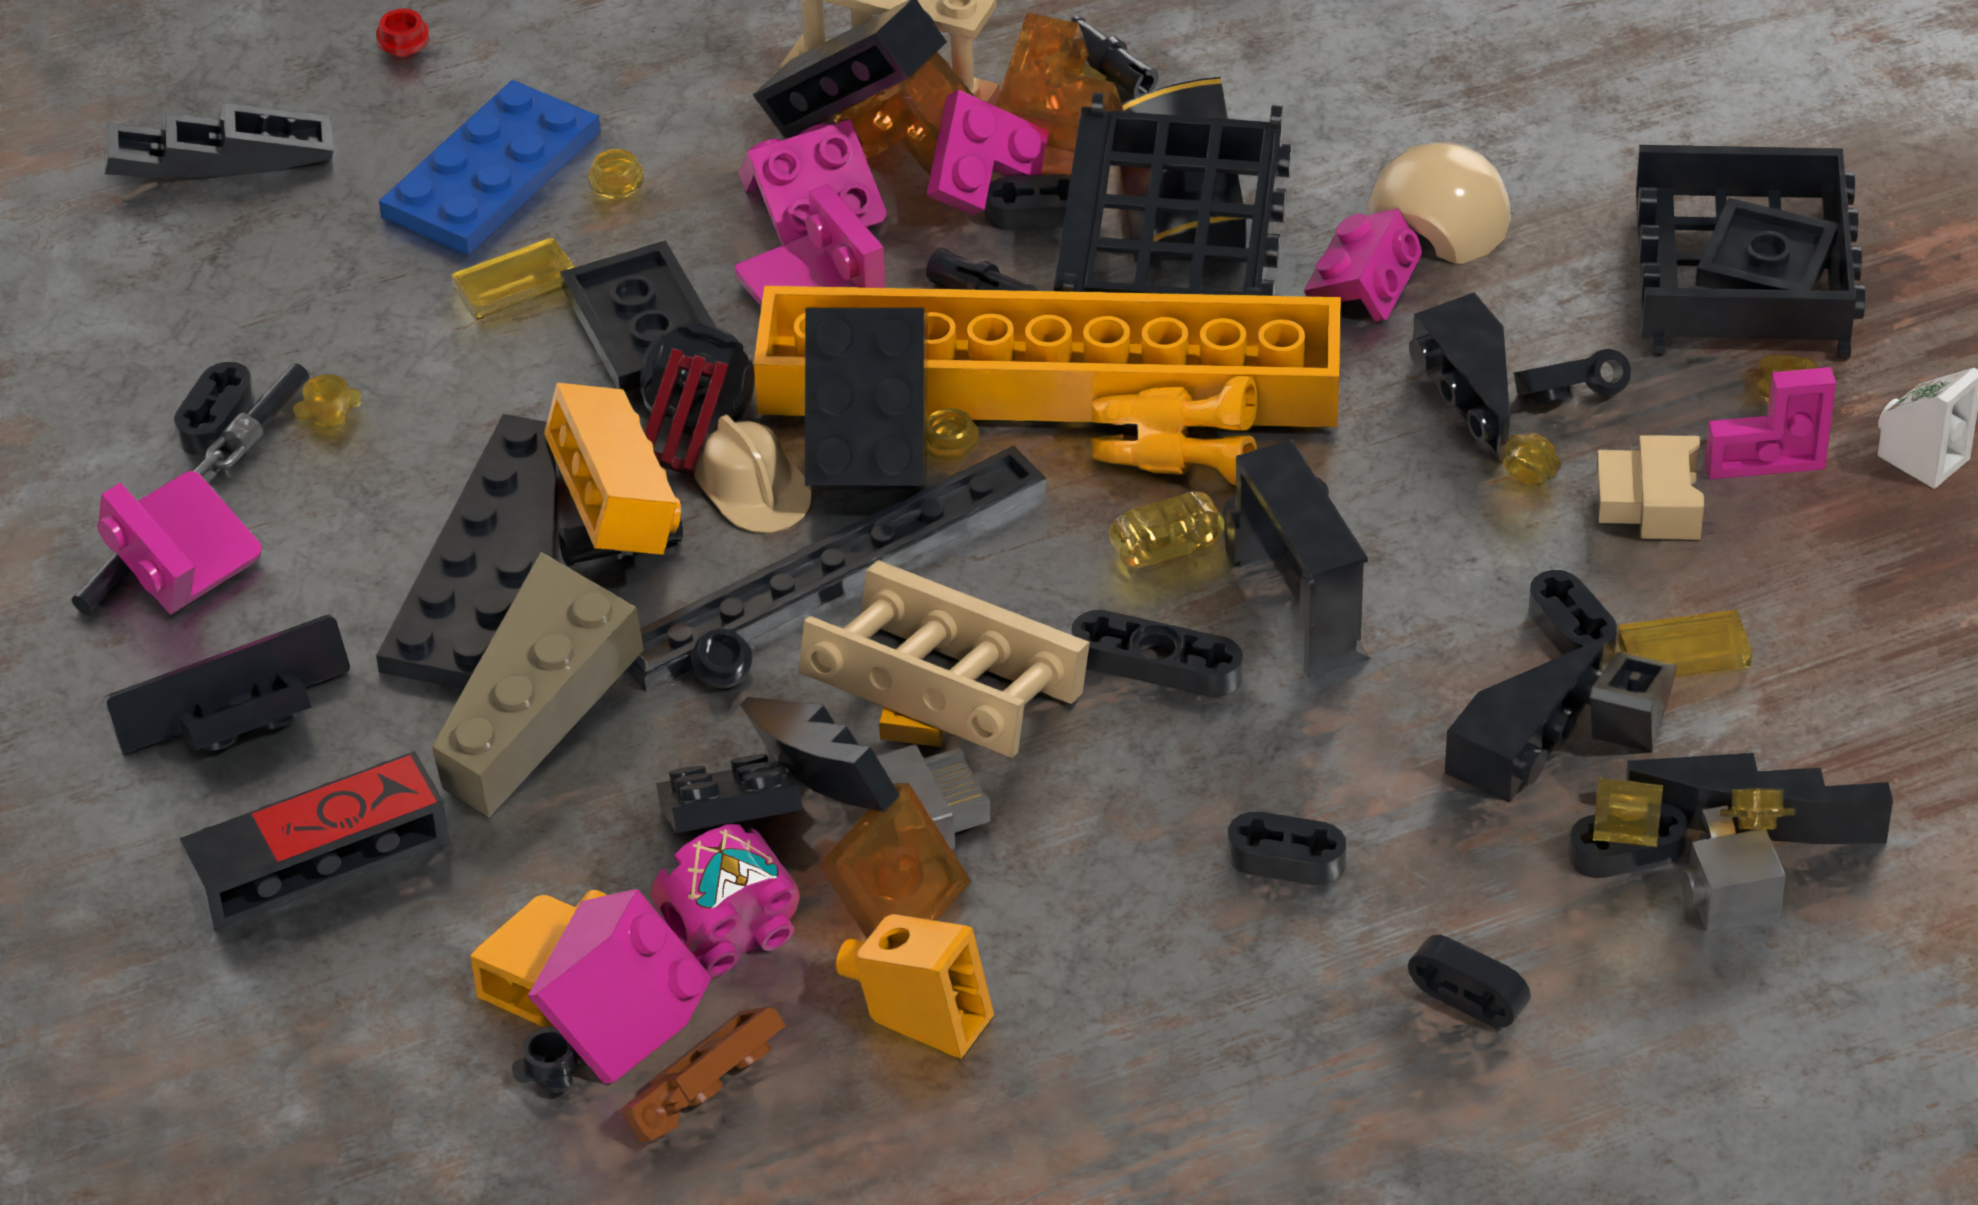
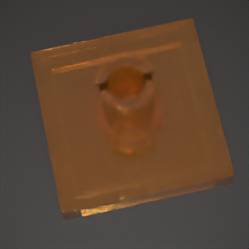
(895, 865)

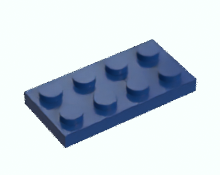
(489, 167)

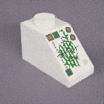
(1931, 427)

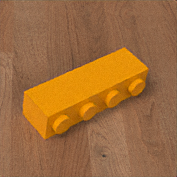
(611, 469)

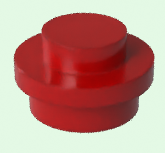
(402, 32)

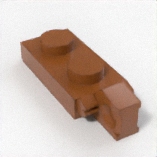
(699, 1070)

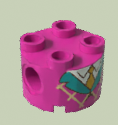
(727, 897)

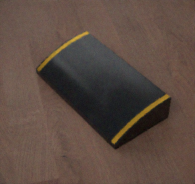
(1194, 99)

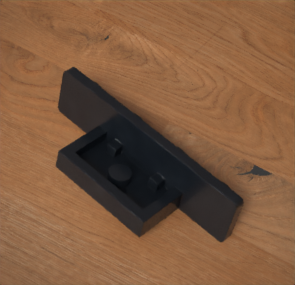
(230, 691)

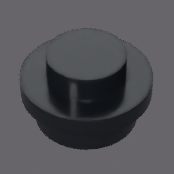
(721, 658)

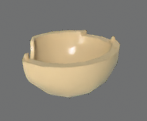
(1447, 197)

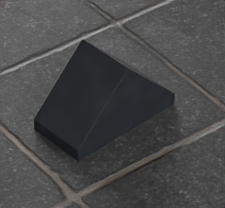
(1631, 701)

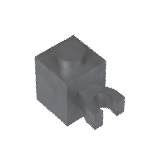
(1733, 875)

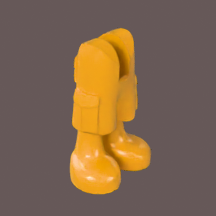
(1163, 423)

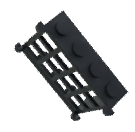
(1172, 144)
(1743, 312)

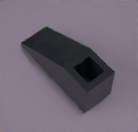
(1465, 356)
(1516, 723)

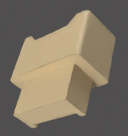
(1652, 487)

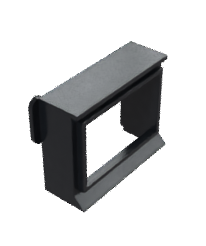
(1290, 514)

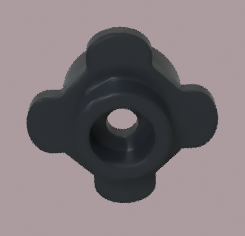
(547, 1060)

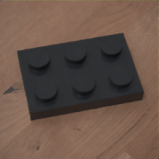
(630, 303)
(741, 794)

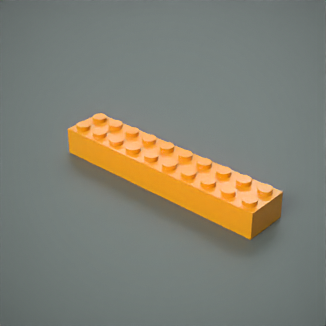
(1060, 350)

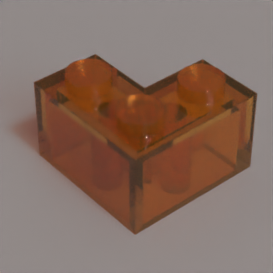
(1047, 82)
(906, 112)

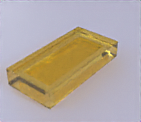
(511, 278)
(1690, 642)

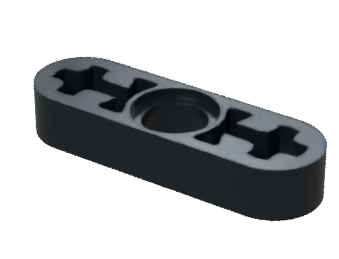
(1200, 647)

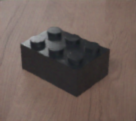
(866, 398)

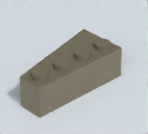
(534, 682)

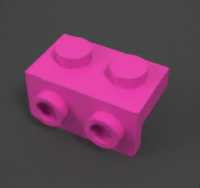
(1368, 261)

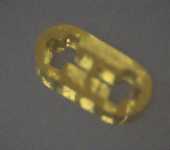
(1166, 529)

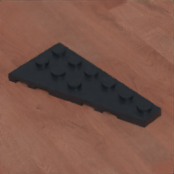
(478, 559)

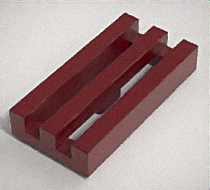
(696, 367)

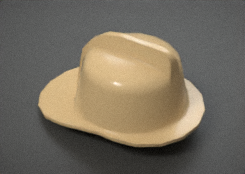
(752, 478)

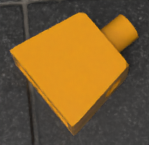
(517, 952)
(922, 980)

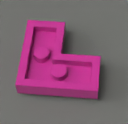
(976, 141)
(1784, 441)

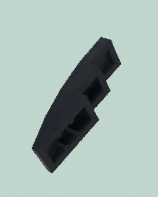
(236, 144)
(821, 752)
(1821, 812)

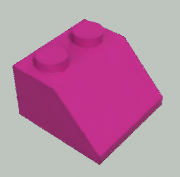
(618, 983)

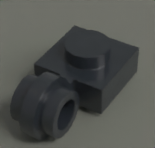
(1554, 380)

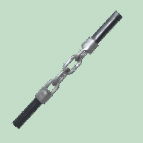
(238, 439)

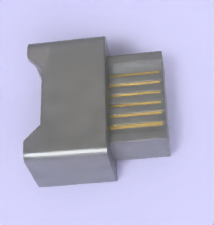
(943, 786)

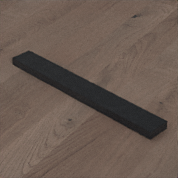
(840, 562)

